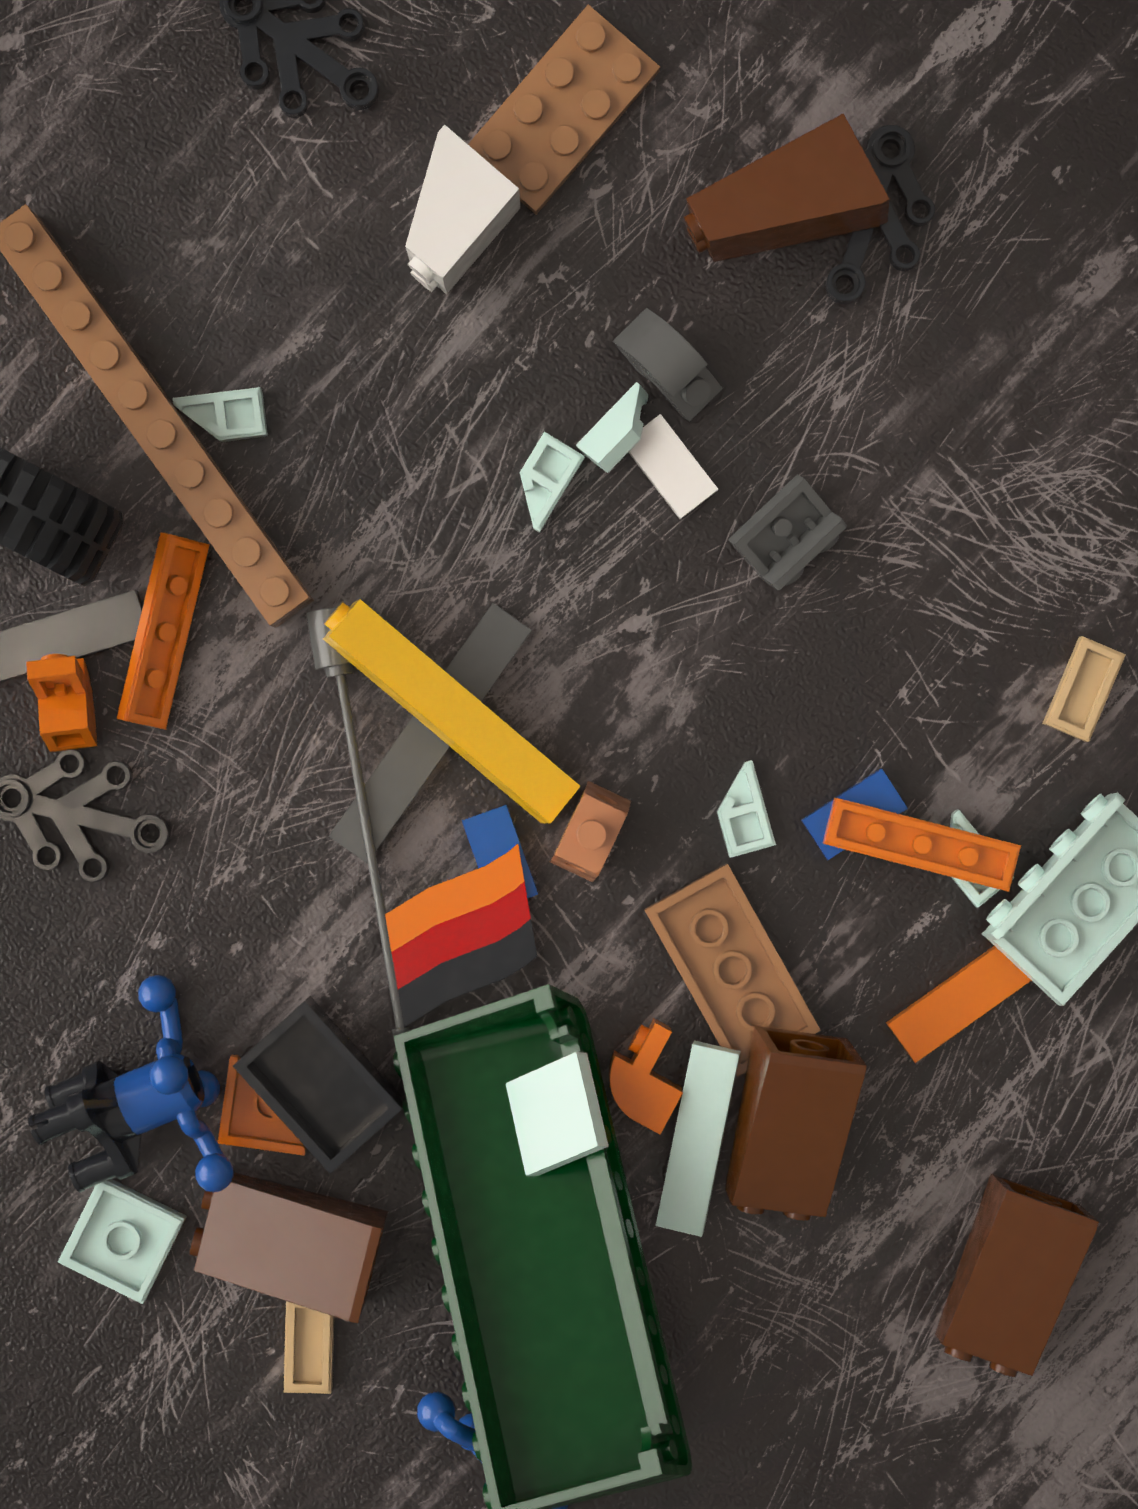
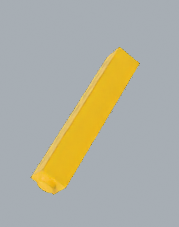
(449, 710)

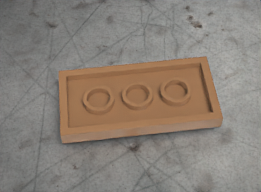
(564, 107)
(729, 962)

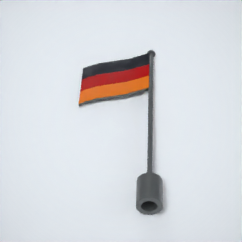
(452, 932)

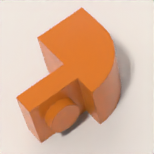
(63, 701)
(638, 1089)

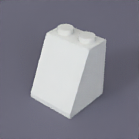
(457, 212)

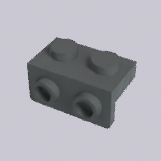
(787, 533)

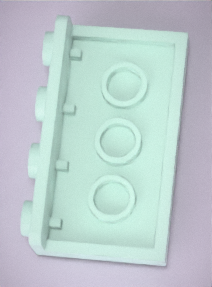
(1075, 903)

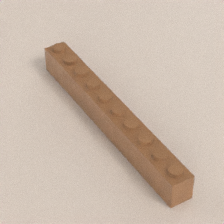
(151, 417)

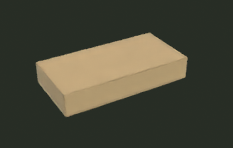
(1084, 689)
(308, 1350)

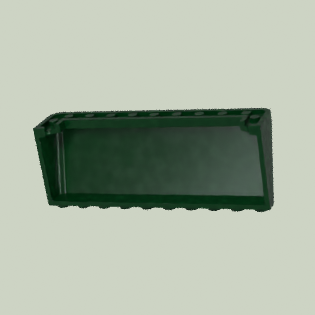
(539, 1268)

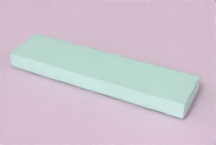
(698, 1138)

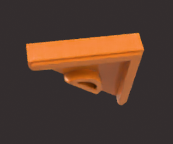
(250, 1121)

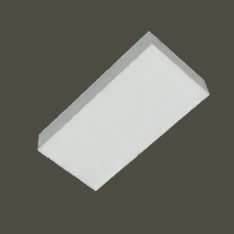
(671, 467)

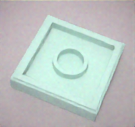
(556, 1114)
(122, 1239)

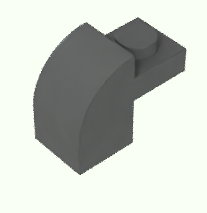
(668, 362)

